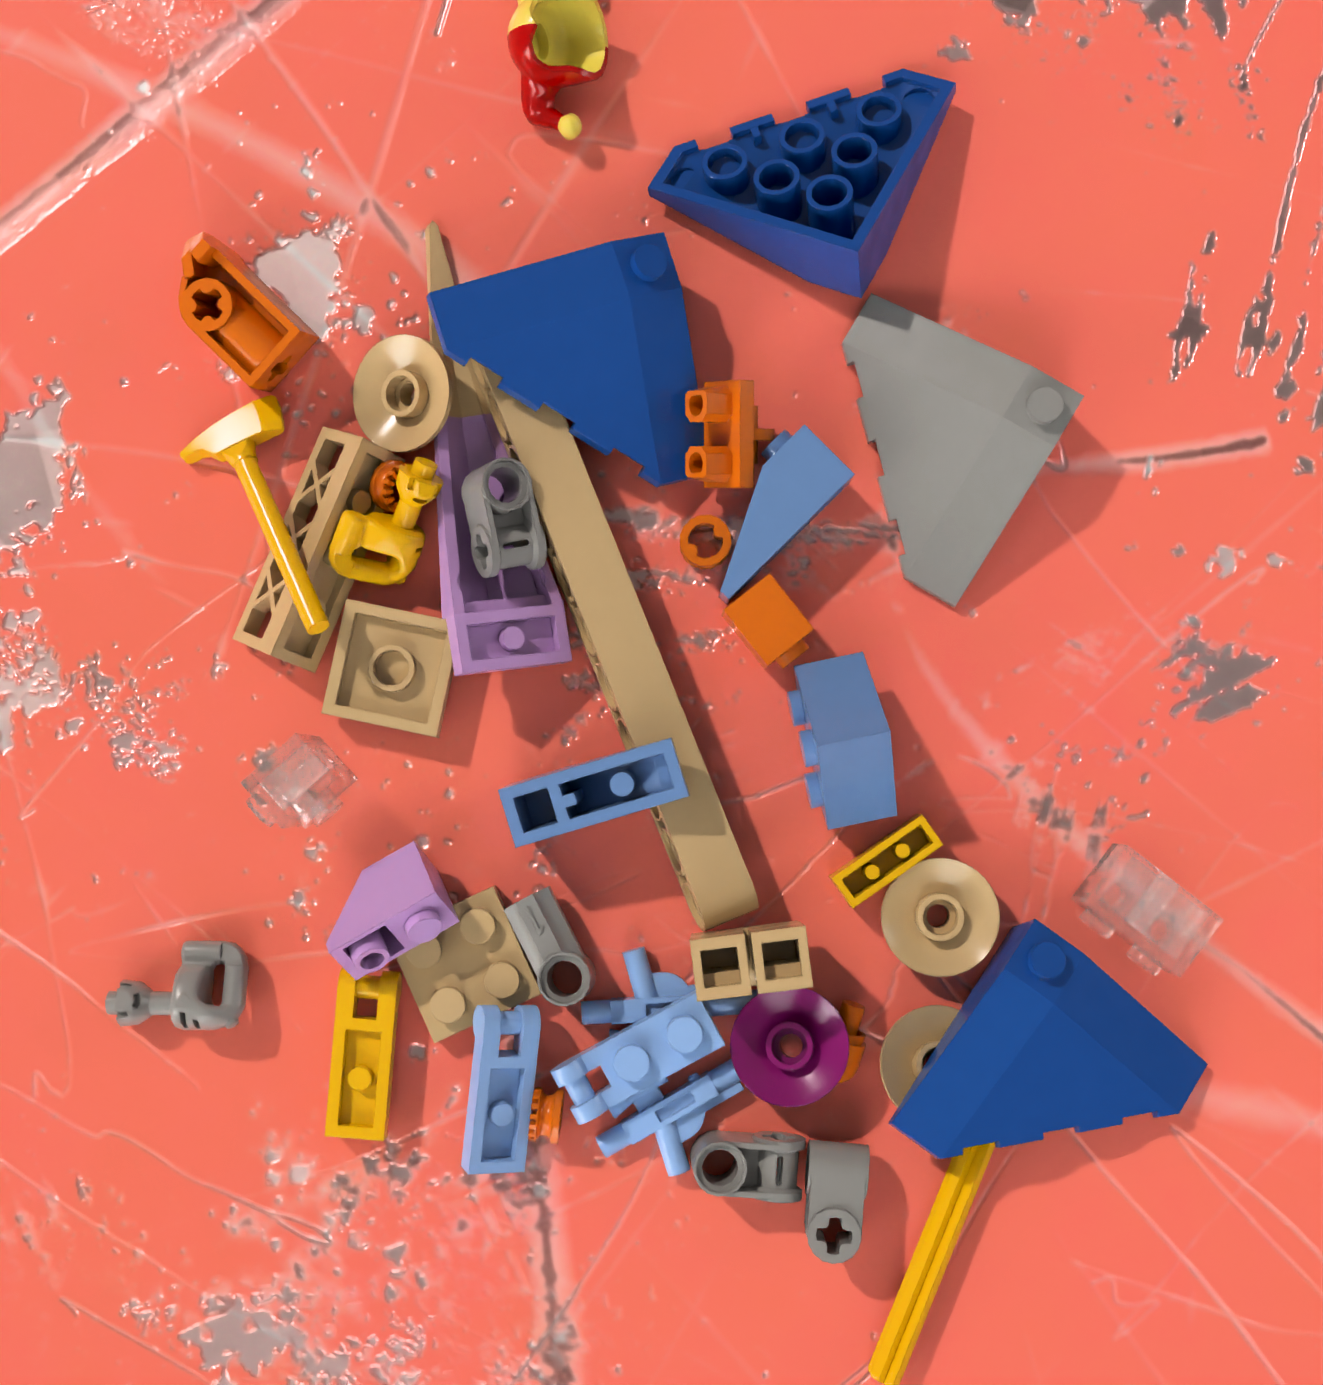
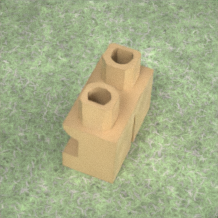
(760, 955)

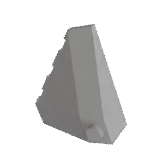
(954, 436)

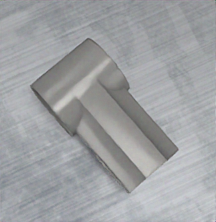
(547, 941)

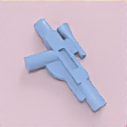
(651, 993)
(671, 1116)

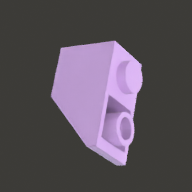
(391, 912)

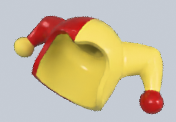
(556, 48)

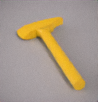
(235, 441)

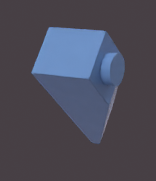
(788, 495)
(593, 792)

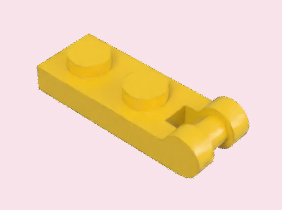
(363, 1057)

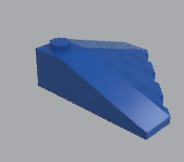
(817, 188)
(591, 339)
(1044, 1051)

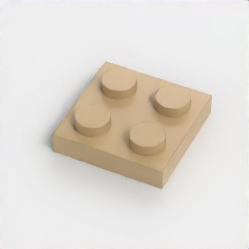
(390, 669)
(469, 967)

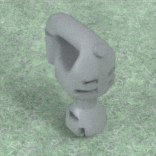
(191, 996)

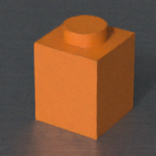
(769, 623)

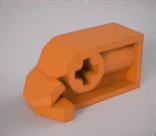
(255, 330)

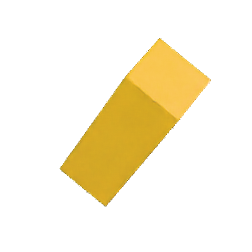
(885, 860)

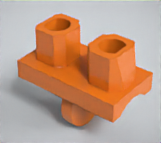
(729, 434)

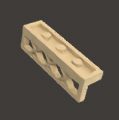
(334, 492)

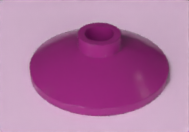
(759, 1055)

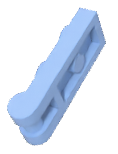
(639, 1056)
(501, 1090)

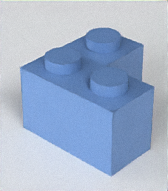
(844, 741)

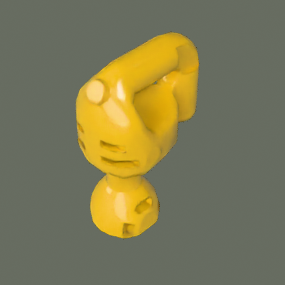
(387, 533)

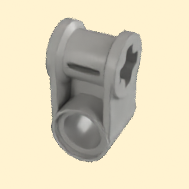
(505, 522)
(753, 1165)
(835, 1188)

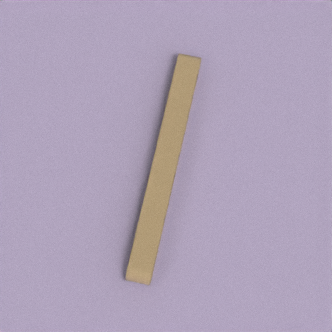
(623, 651)

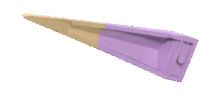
(519, 613)

